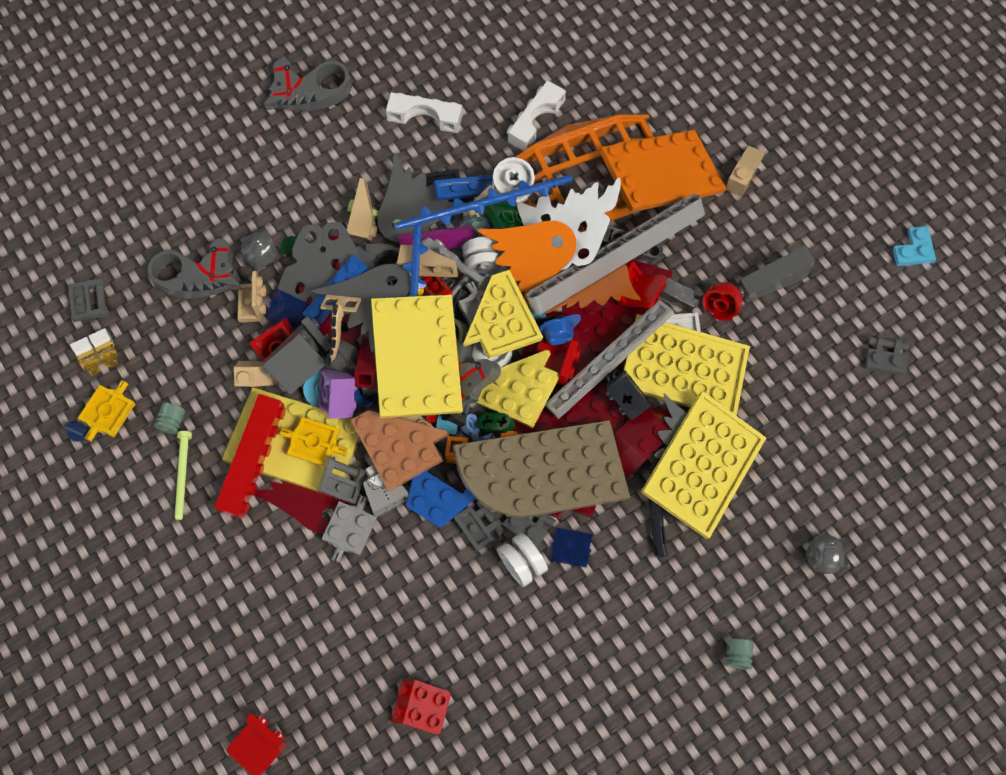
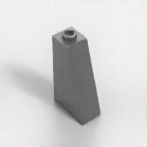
(777, 275)

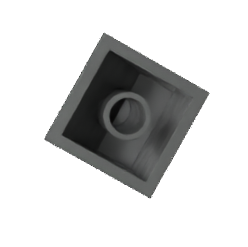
(295, 360)

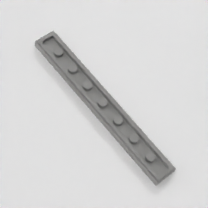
(609, 359)

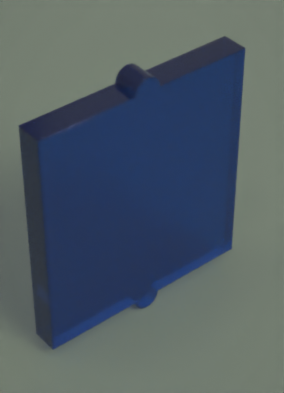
(286, 306)
(571, 547)

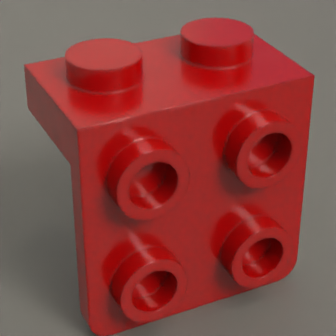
(645, 285)
(561, 358)
(421, 706)
(256, 745)

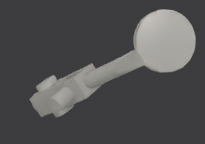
(438, 247)

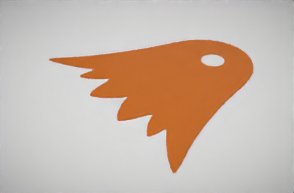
(531, 251)
(613, 284)

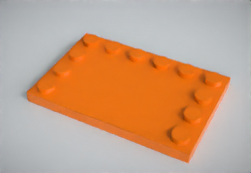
(662, 170)

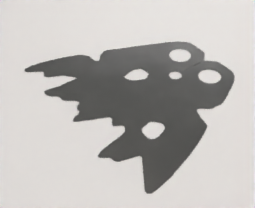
(315, 267)

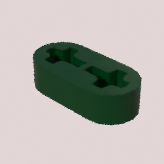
(496, 419)

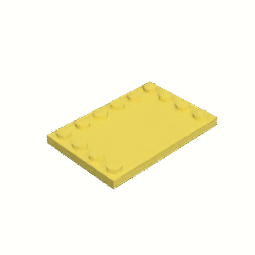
(416, 356)
(688, 363)
(278, 463)
(703, 465)

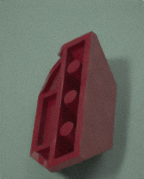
(640, 438)

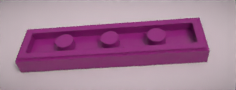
(449, 237)

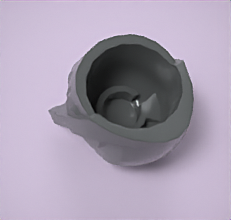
(259, 249)
(345, 358)
(826, 554)

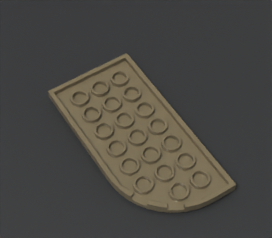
(544, 470)

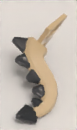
(337, 315)

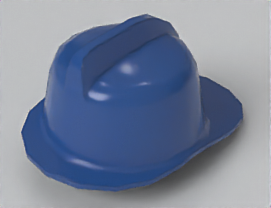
(560, 330)

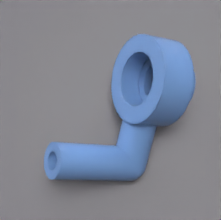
(471, 428)

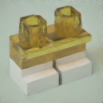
(104, 352)

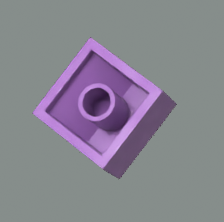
(336, 394)

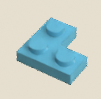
(920, 248)

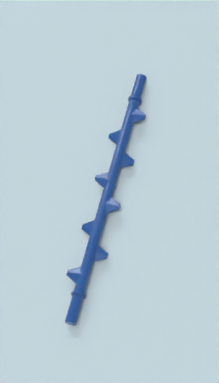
(478, 205)
(413, 266)

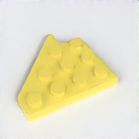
(502, 318)
(521, 389)

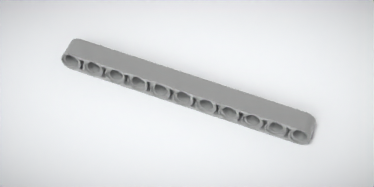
(616, 254)

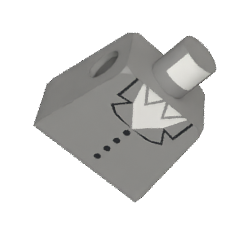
(379, 497)

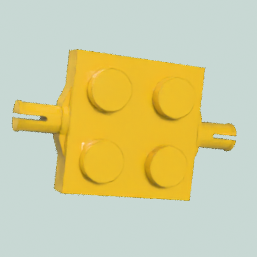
(106, 411)
(313, 441)

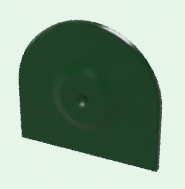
(287, 245)

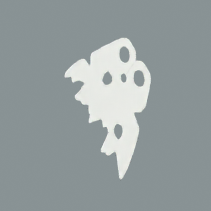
(574, 211)

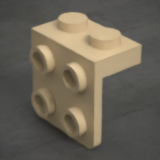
(251, 300)

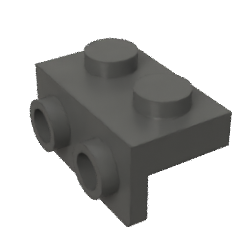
(312, 328)

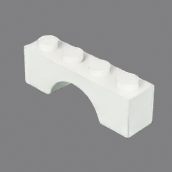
(547, 100)
(403, 107)

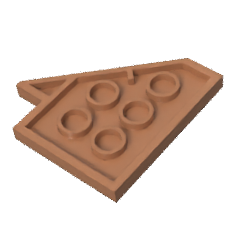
(398, 446)

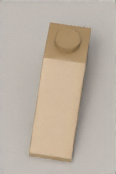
(744, 171)
(362, 219)
(430, 263)
(251, 374)

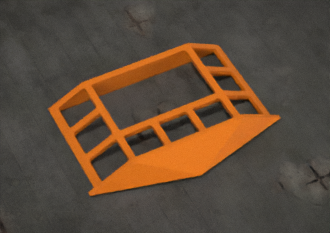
(574, 135)

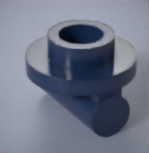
(76, 431)

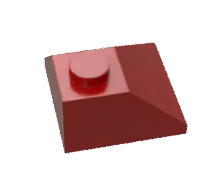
(271, 338)

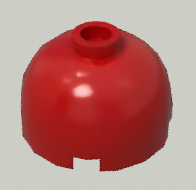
(723, 301)

